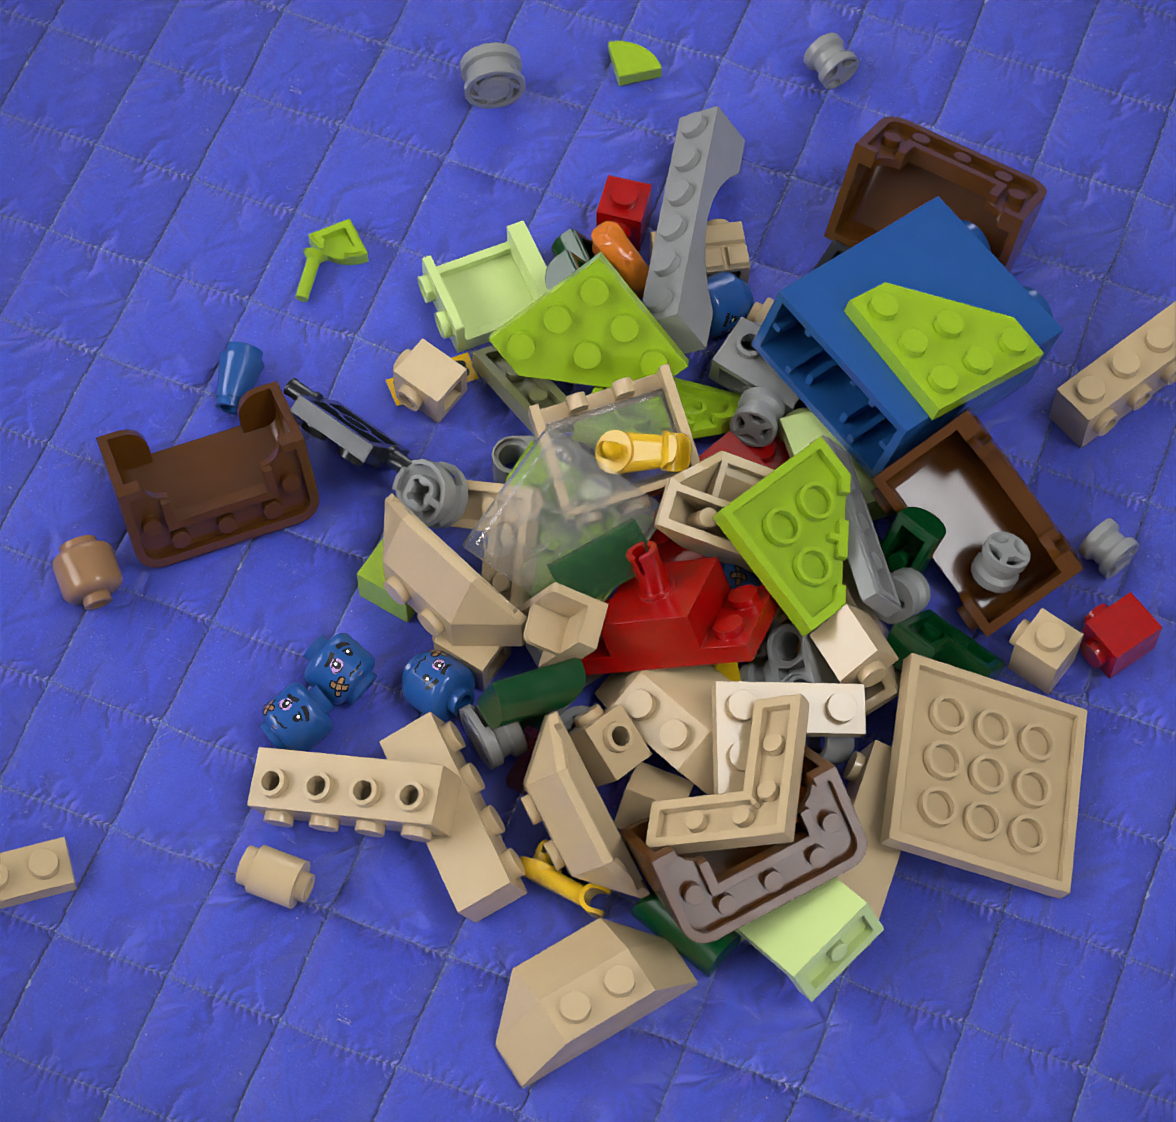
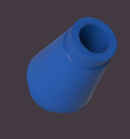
(237, 373)

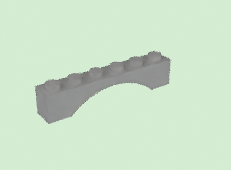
(676, 286)

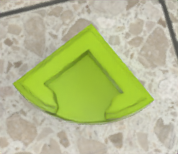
(633, 62)
(340, 243)

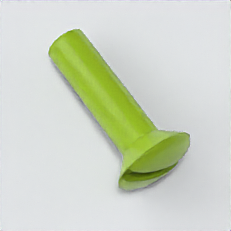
(314, 258)

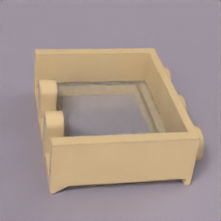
(628, 406)

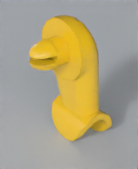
(641, 451)
(542, 872)

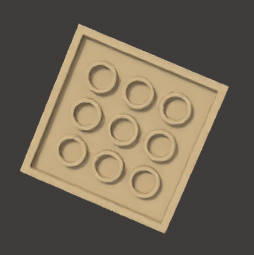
(984, 776)

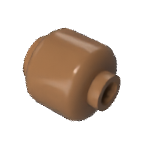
(87, 572)

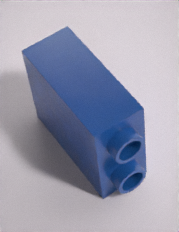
(840, 372)

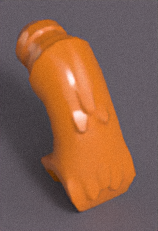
(621, 254)

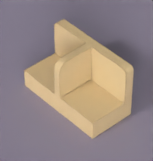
(563, 623)

